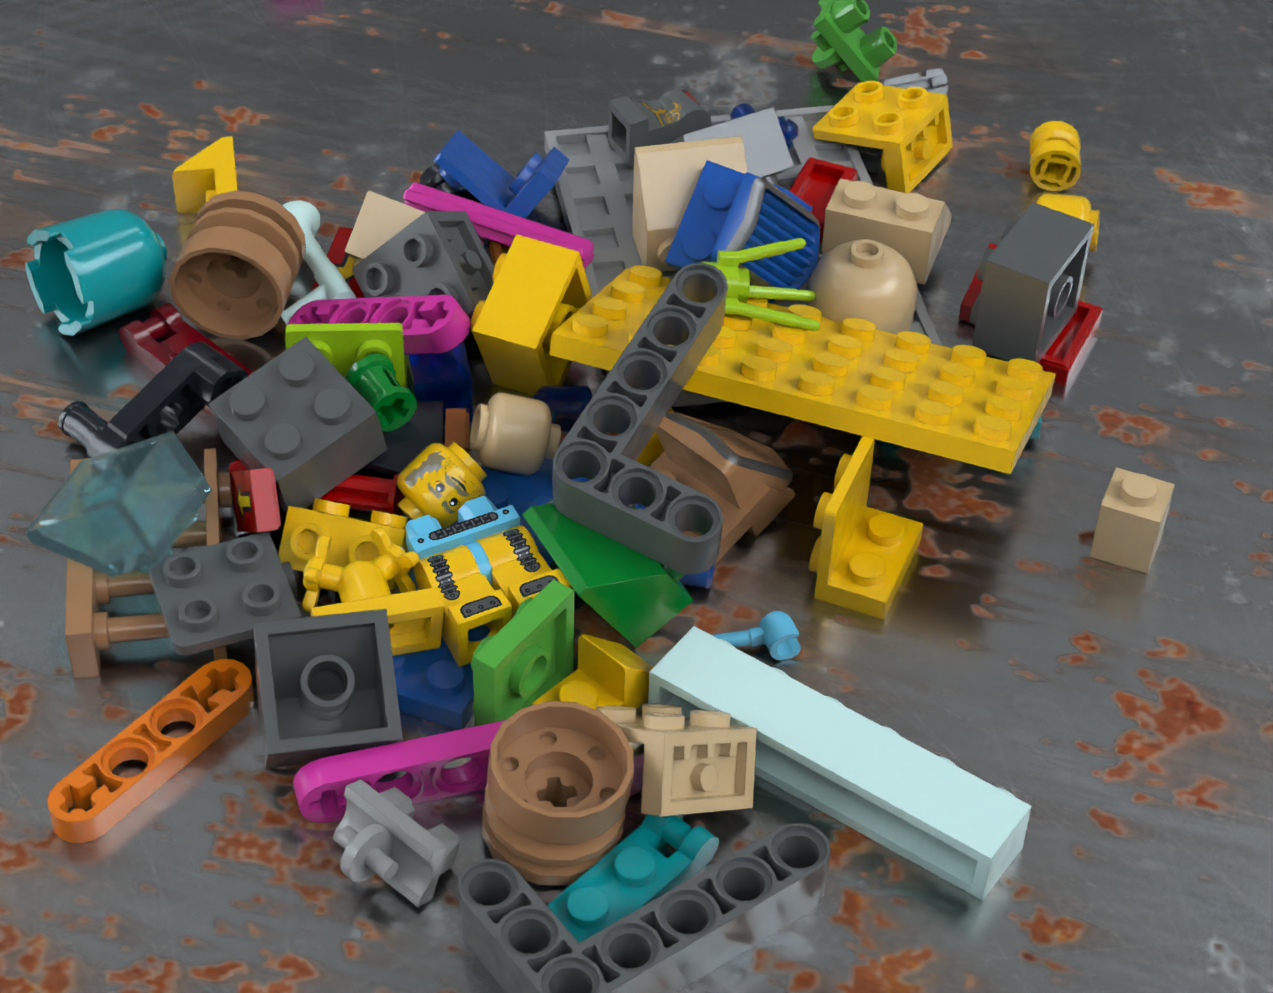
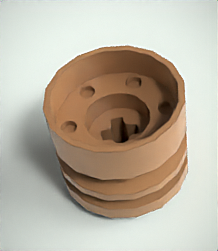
(238, 265)
(556, 791)

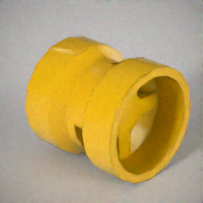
(1055, 156)

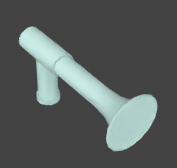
(330, 280)

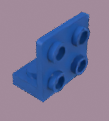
(470, 168)

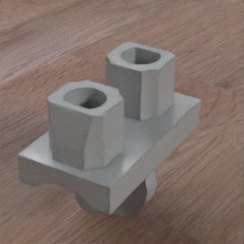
(388, 842)

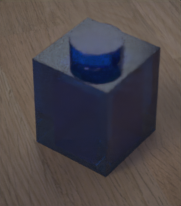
(442, 377)

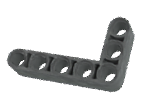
(635, 416)
(665, 941)

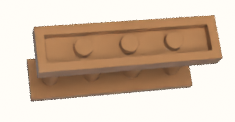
(87, 589)

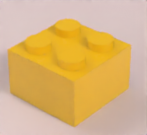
(530, 297)

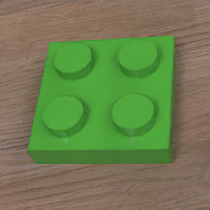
(525, 655)

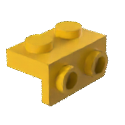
(349, 535)

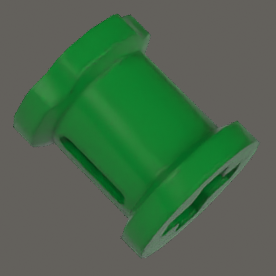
(377, 384)

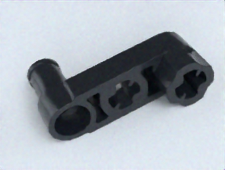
(162, 406)

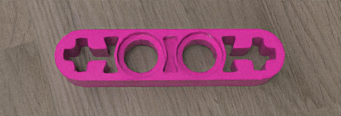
(429, 322)
(323, 782)

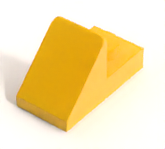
(205, 176)
(605, 677)

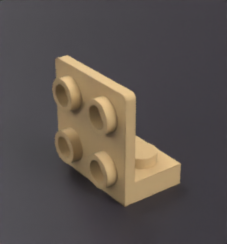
(690, 762)

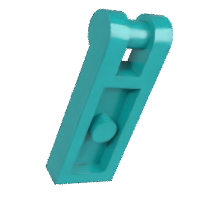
(634, 874)

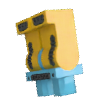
(480, 568)

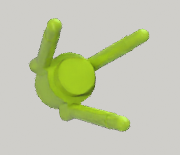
(740, 289)

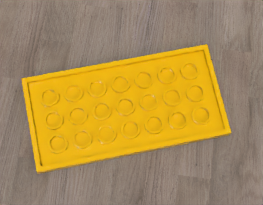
(836, 377)

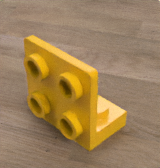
(902, 122)
(860, 548)

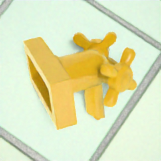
(413, 614)

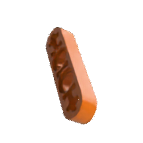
(146, 743)

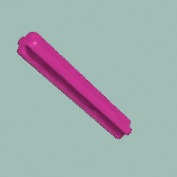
(495, 223)

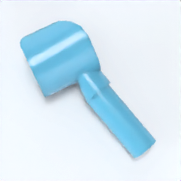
(774, 631)

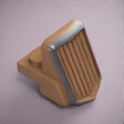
(728, 467)

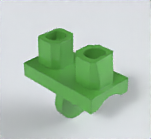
(845, 43)

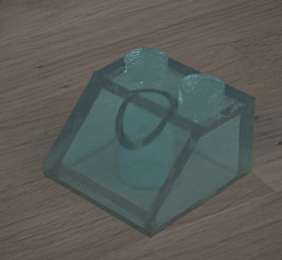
(123, 507)

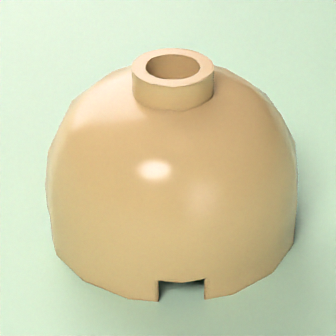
(865, 283)

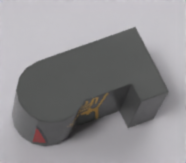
(653, 121)

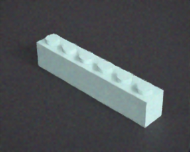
(851, 764)

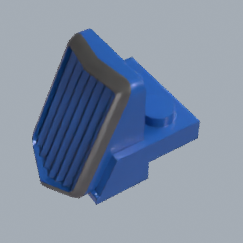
(746, 212)

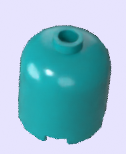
(96, 268)

